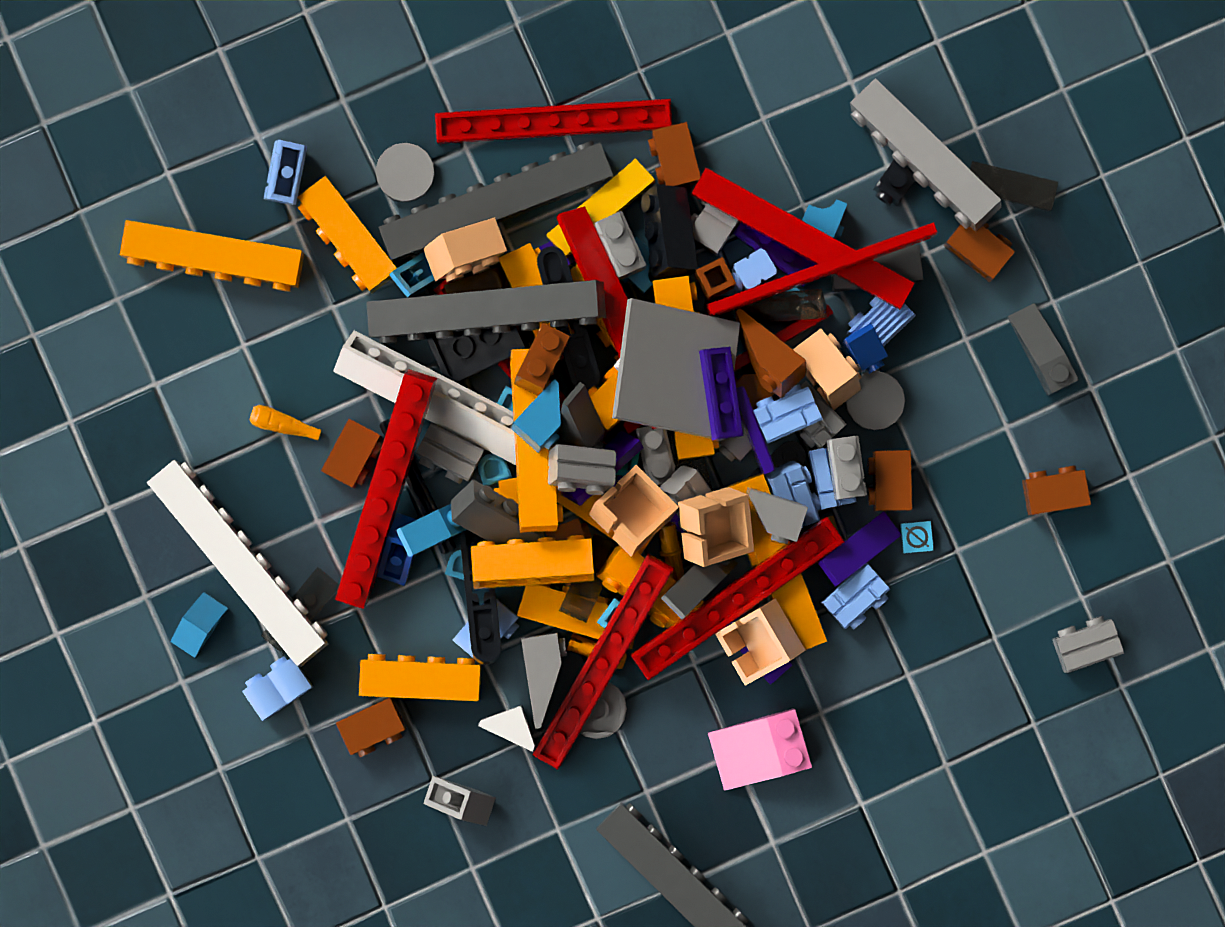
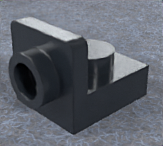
(894, 184)

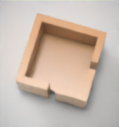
(465, 250)
(829, 368)
(635, 512)
(716, 526)
(766, 636)

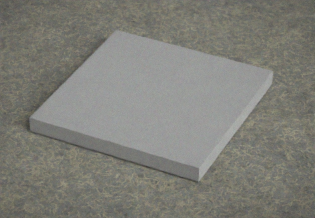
(662, 369)

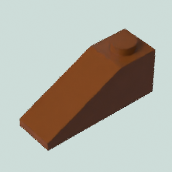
(774, 362)

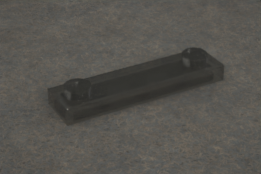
(782, 307)

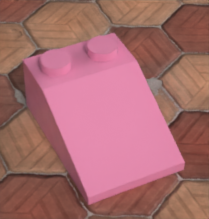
(760, 749)

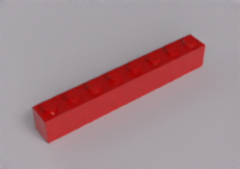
(386, 488)

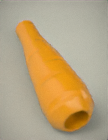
(274, 420)

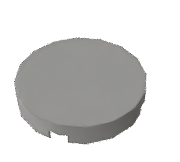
(405, 172)
(878, 402)
(607, 714)

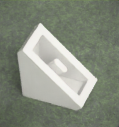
(511, 726)

